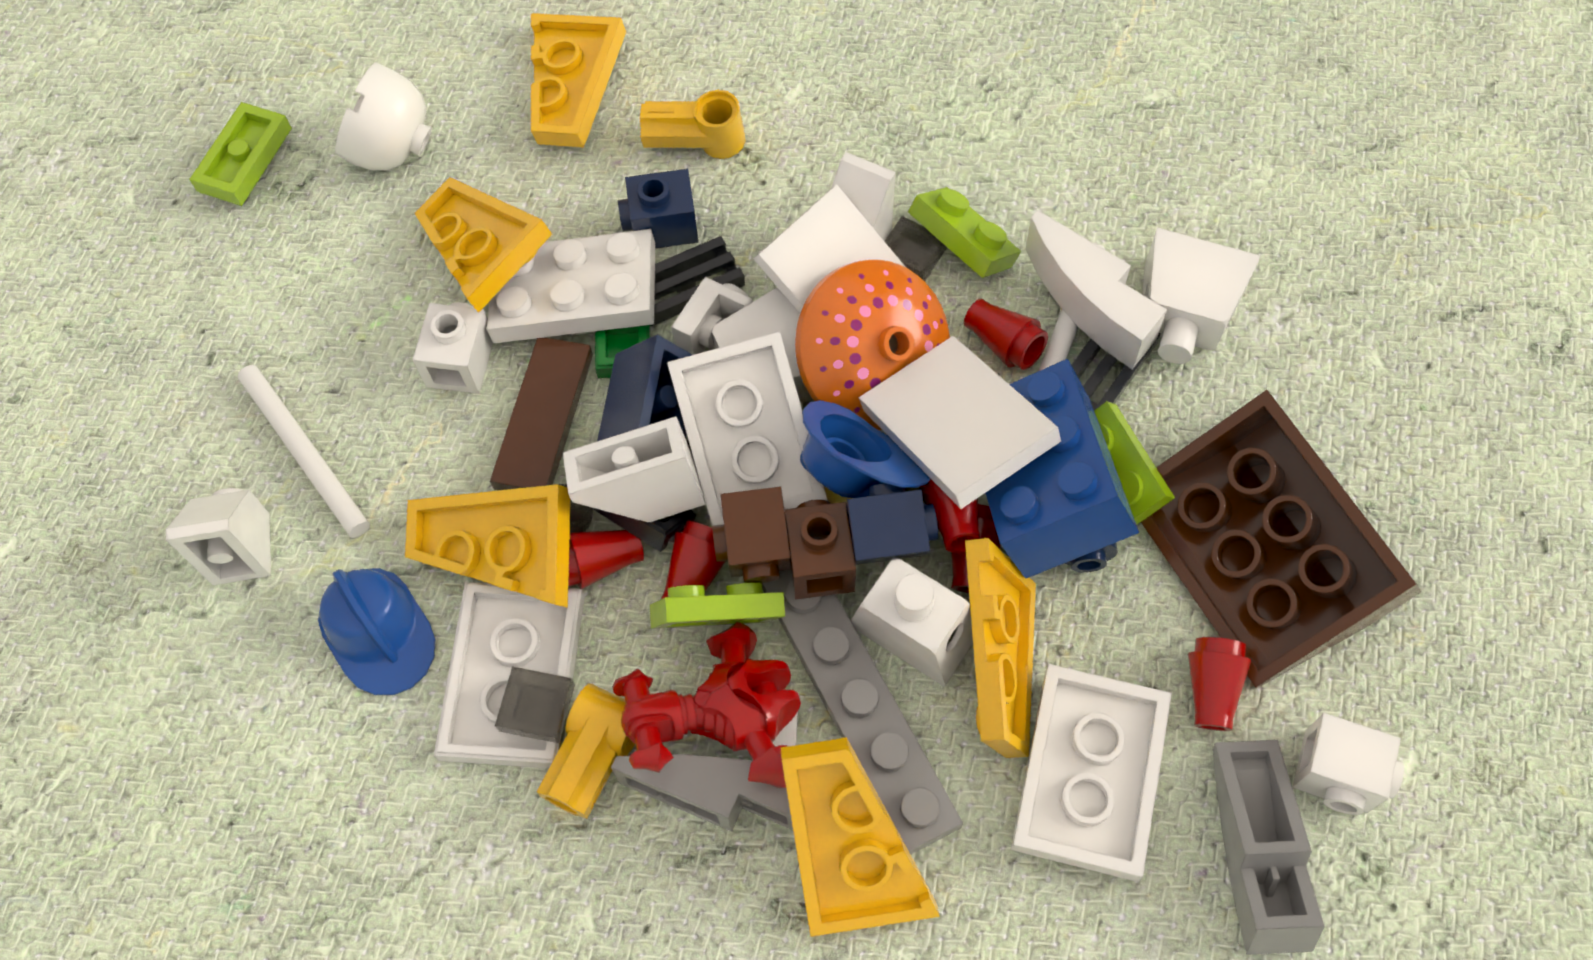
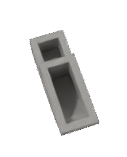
(1265, 849)

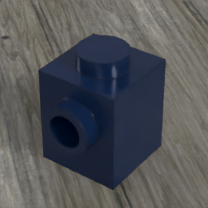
(661, 204)
(890, 524)

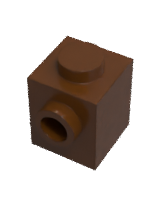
(753, 535)
(820, 549)

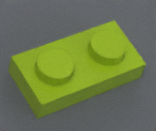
(241, 153)
(964, 231)
(1137, 473)
(690, 607)

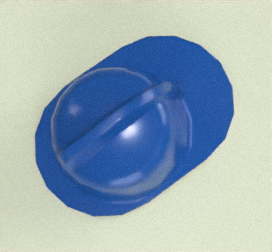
(852, 454)
(376, 631)

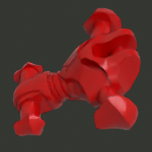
(737, 705)

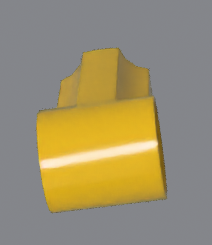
(707, 123)
(586, 752)

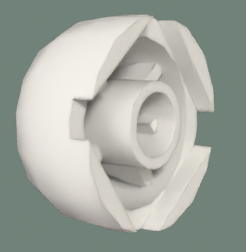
(384, 121)

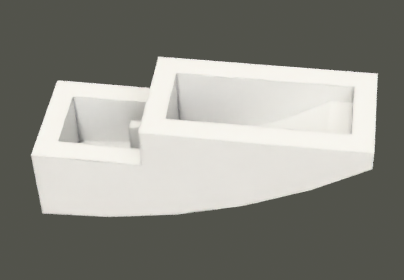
(1093, 290)

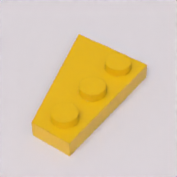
(480, 238)
(497, 537)

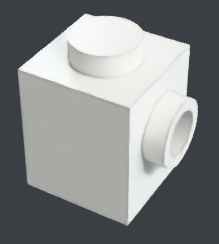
(453, 347)
(1348, 765)

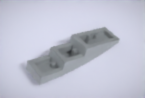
(708, 788)

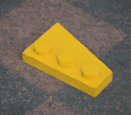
(570, 74)
(1003, 647)
(847, 845)

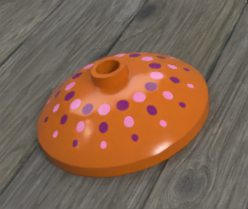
(849, 325)

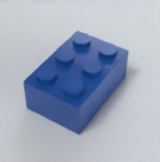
(1069, 495)

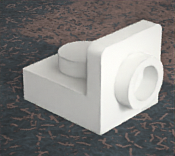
(706, 308)

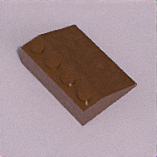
(1273, 542)

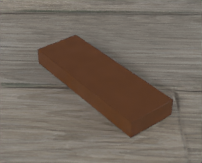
(542, 415)

